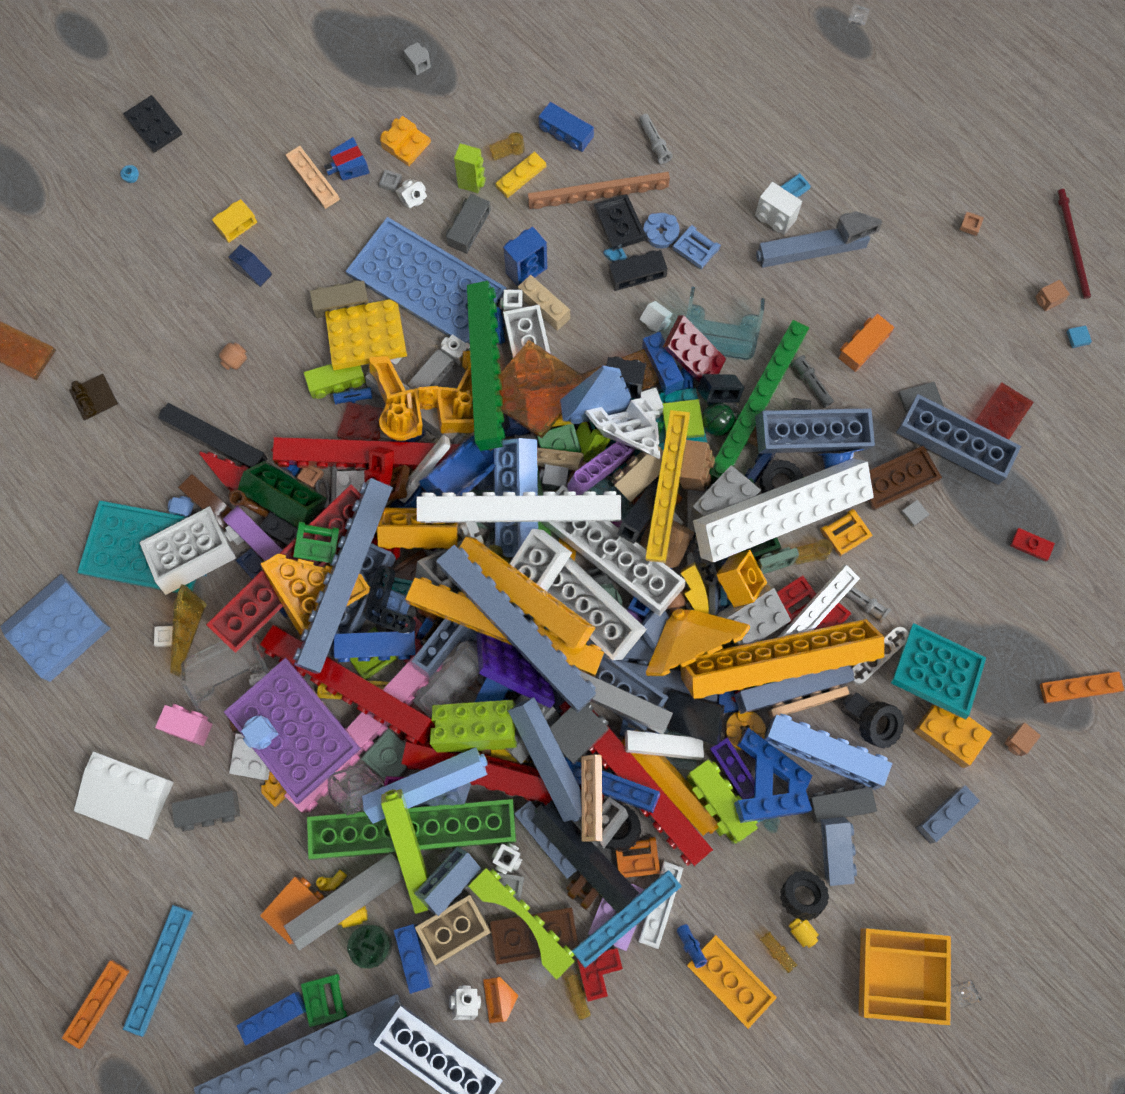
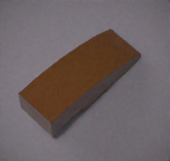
(204, 497)

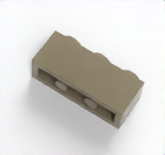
(338, 297)

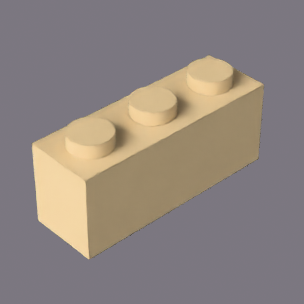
(551, 307)

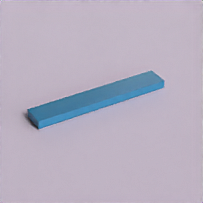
(628, 918)
(158, 971)

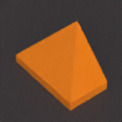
(499, 999)

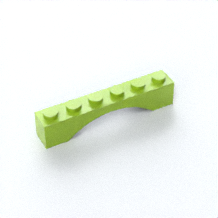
(553, 956)

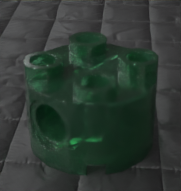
(369, 946)

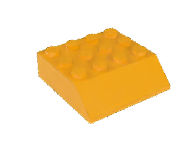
(905, 976)

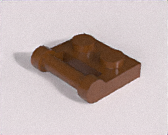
(399, 481)

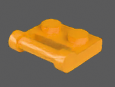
(848, 538)

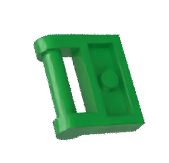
(315, 549)
(316, 1000)

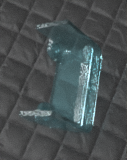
(728, 339)

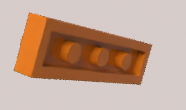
(1081, 687)
(95, 1004)

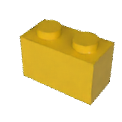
(234, 220)

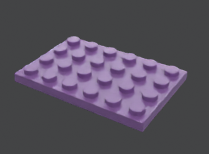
(309, 738)

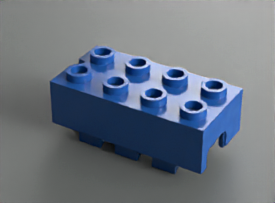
(459, 470)

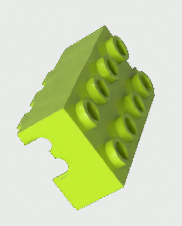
(473, 725)
(720, 799)

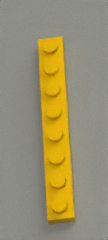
(667, 486)

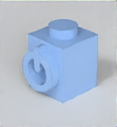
(258, 732)

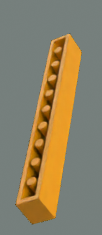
(462, 611)

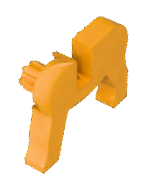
(402, 413)

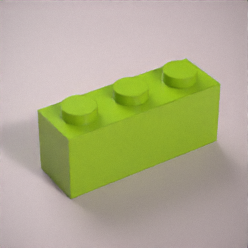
(469, 168)
(327, 381)

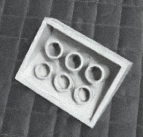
(187, 550)
(121, 795)

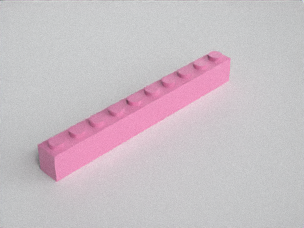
(366, 729)

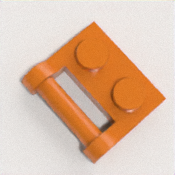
(639, 864)

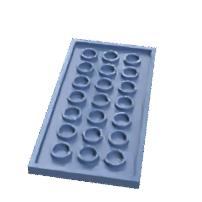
(419, 277)

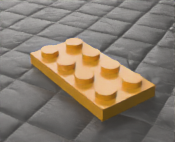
(733, 982)

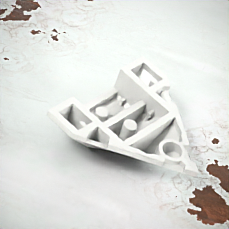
(633, 428)

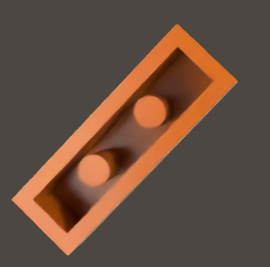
(865, 342)

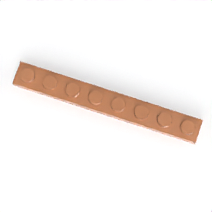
(598, 190)

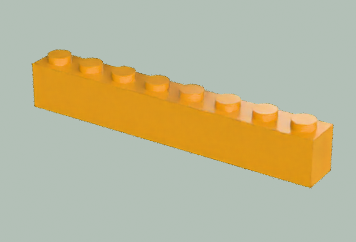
(530, 596)

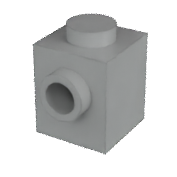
(417, 58)

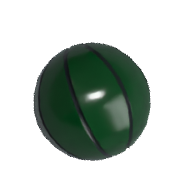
(718, 419)

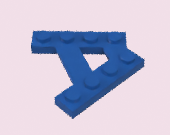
(770, 761)

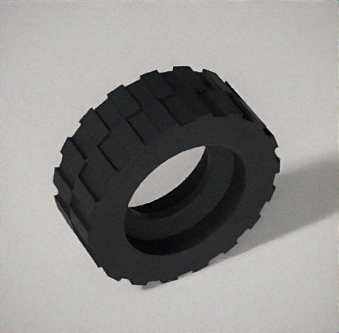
(775, 468)
(893, 728)
(631, 837)
(795, 908)

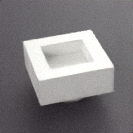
(163, 636)

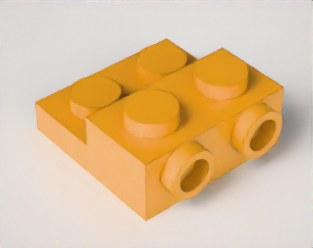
(404, 140)

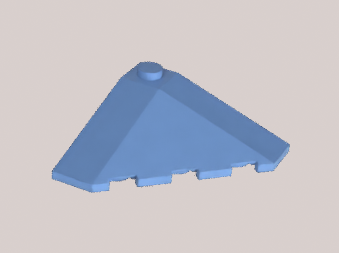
(600, 389)

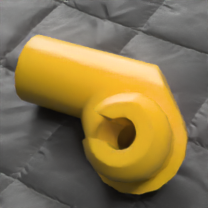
(331, 884)

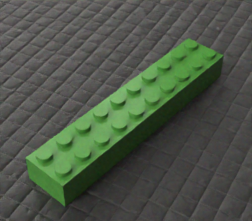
(434, 827)

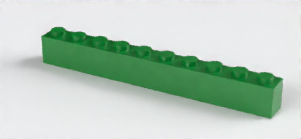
(484, 366)
(759, 399)

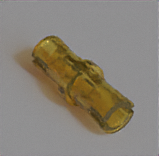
(778, 952)
(577, 997)

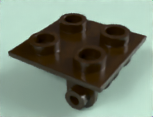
(92, 396)

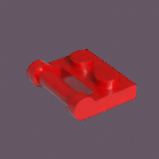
(795, 593)

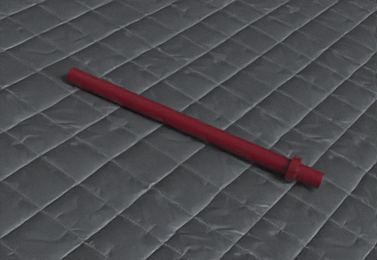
(1064, 203)

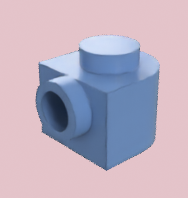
(180, 506)

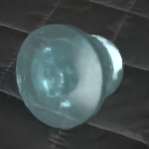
(772, 825)

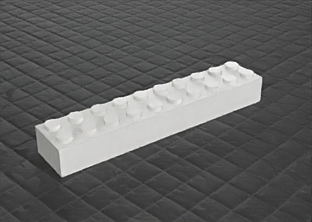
(518, 508)
(783, 509)

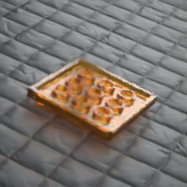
(534, 387)

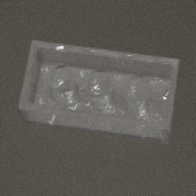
(451, 680)

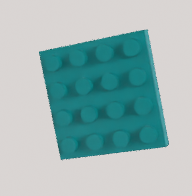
(939, 671)

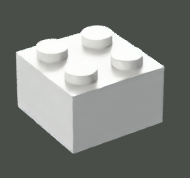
(778, 208)

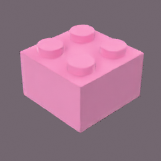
(181, 724)

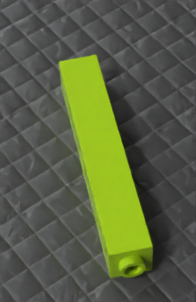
(405, 844)

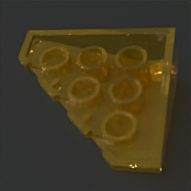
(185, 621)

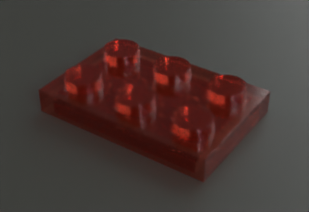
(1004, 411)

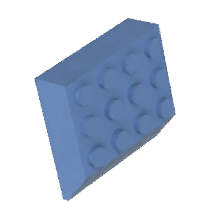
(54, 628)

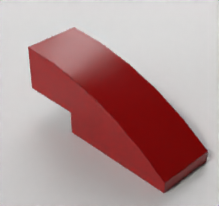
(380, 465)

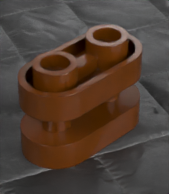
(575, 888)

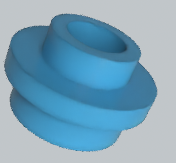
(132, 177)

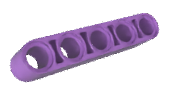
(599, 467)
(252, 534)

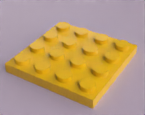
(365, 333)

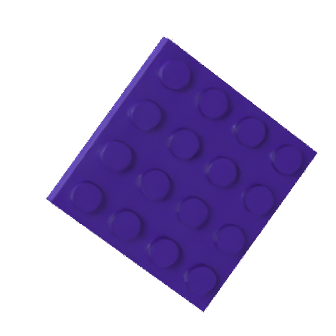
(509, 668)

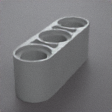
(432, 371)

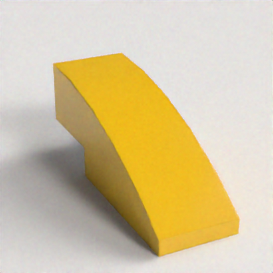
(697, 591)

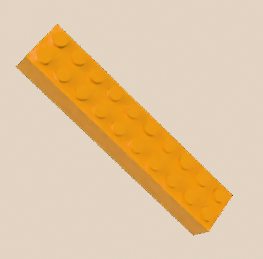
(783, 658)

